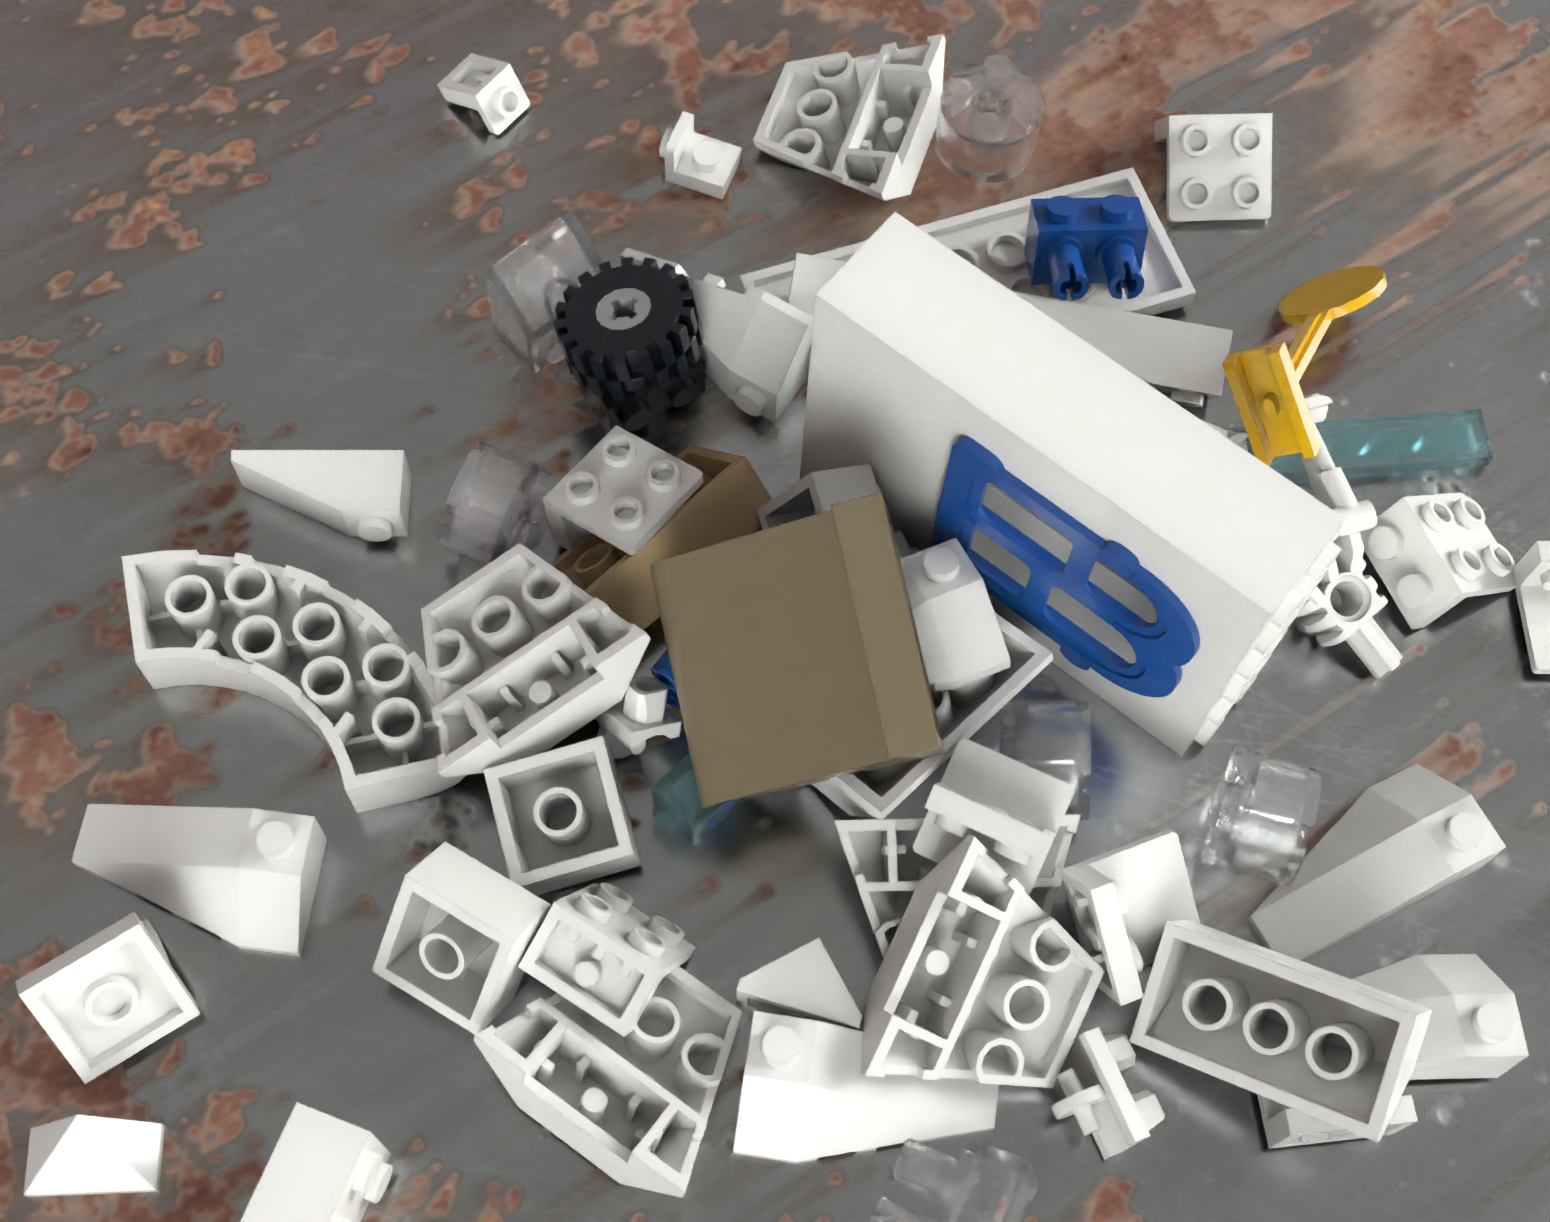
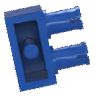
(1086, 243)

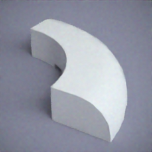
(300, 648)

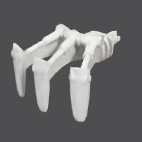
(1345, 574)

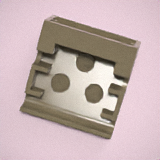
(796, 654)

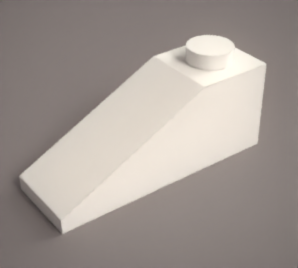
(345, 489)

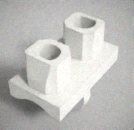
(638, 717)
(1100, 1095)

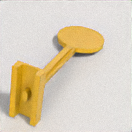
(1269, 376)

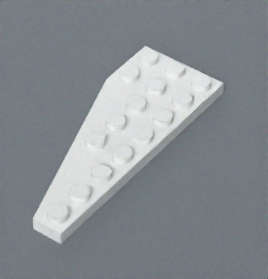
(996, 243)

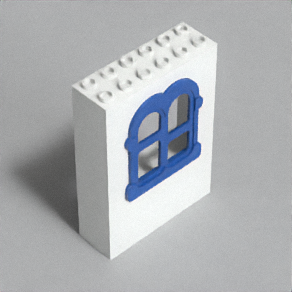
(974, 387)

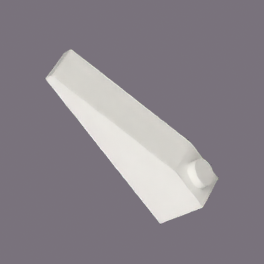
(751, 342)
(1377, 859)
(1473, 1016)
(812, 1102)

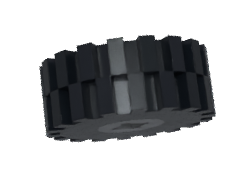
(629, 328)

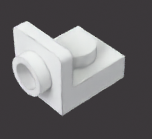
(486, 87)
(697, 159)

